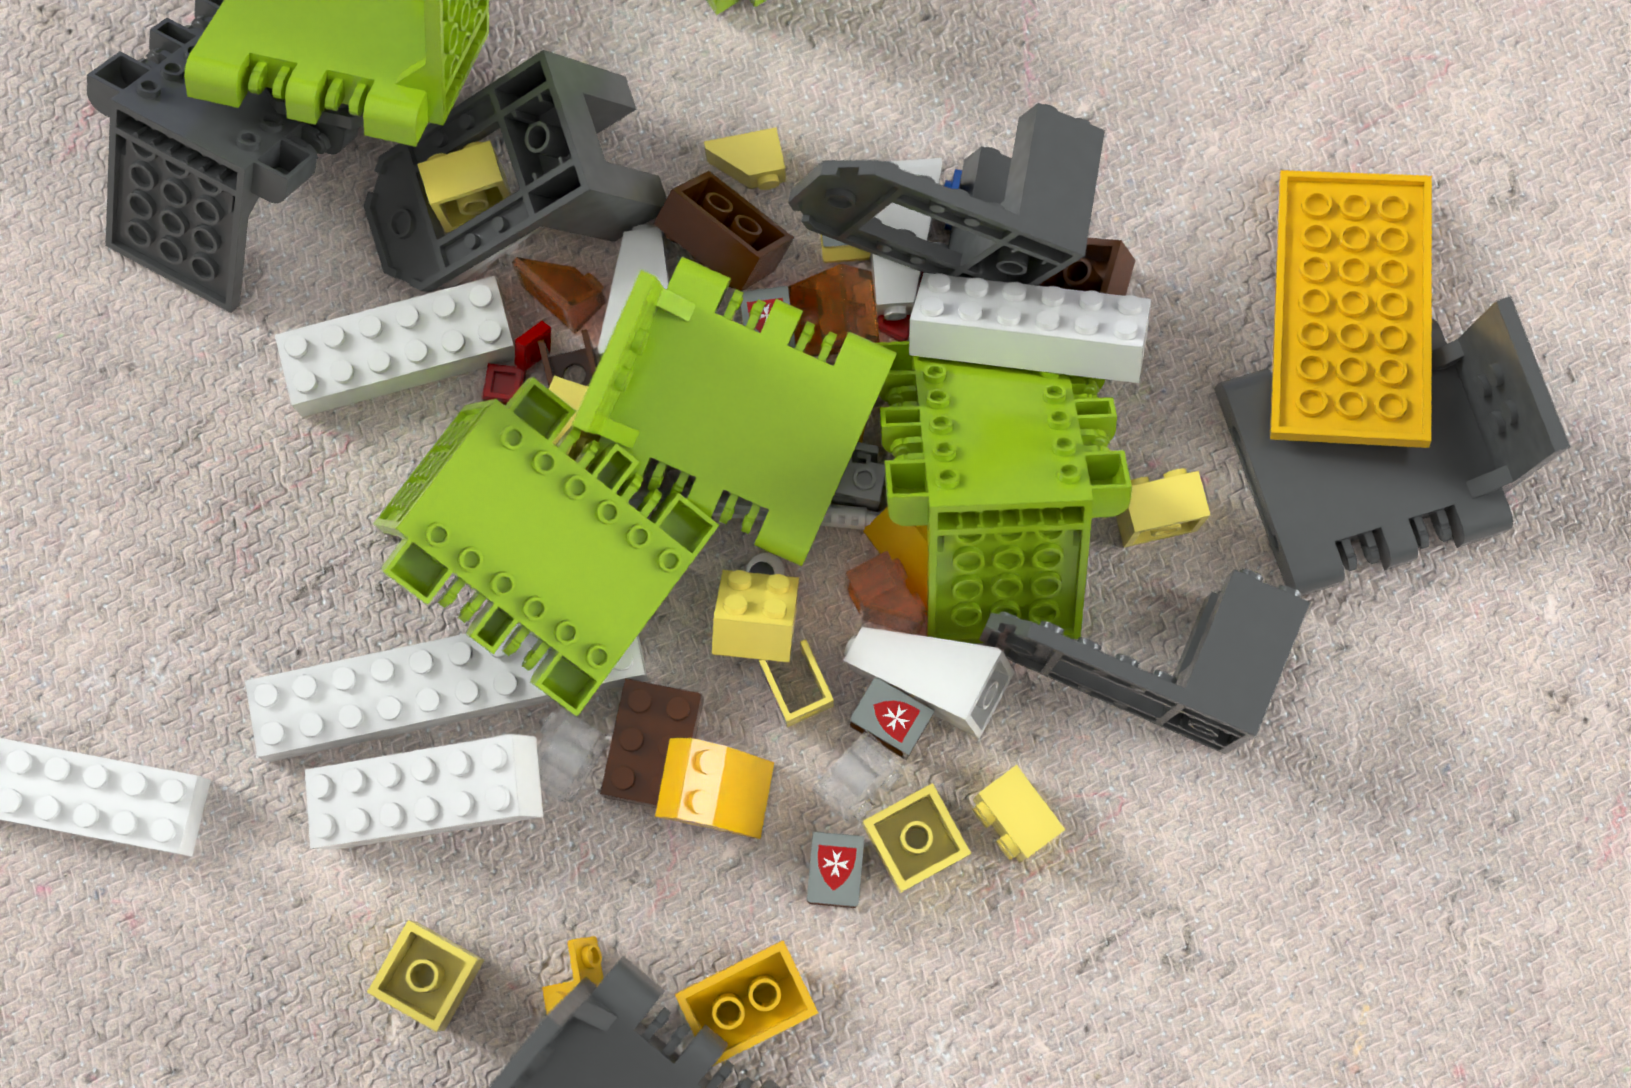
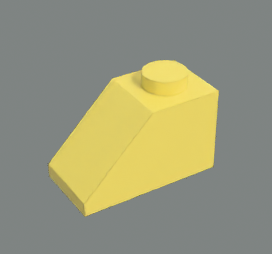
(749, 158)

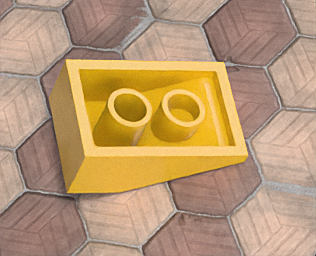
(714, 787)

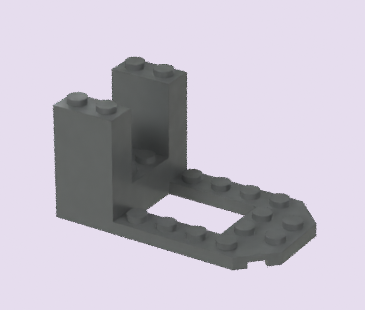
(550, 128)
(1008, 217)
(1219, 681)

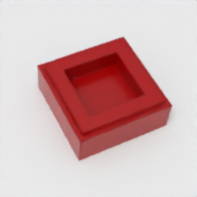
(527, 348)
(502, 382)

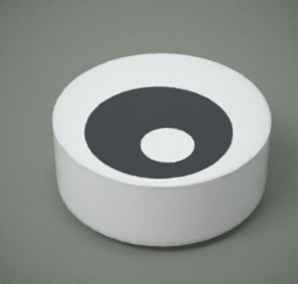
(765, 564)

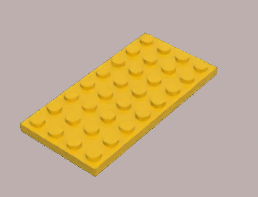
(1353, 309)

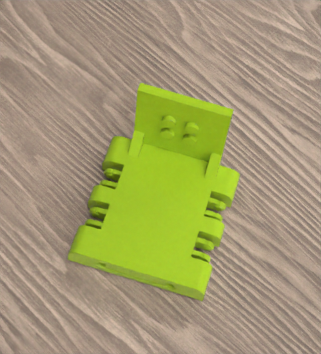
(378, 56)
(733, 403)
(1005, 481)
(540, 539)

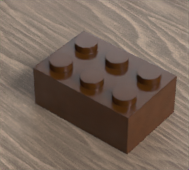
(723, 230)
(641, 738)

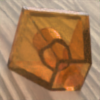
(561, 290)

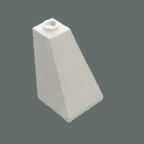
(639, 250)
(894, 283)
(947, 676)

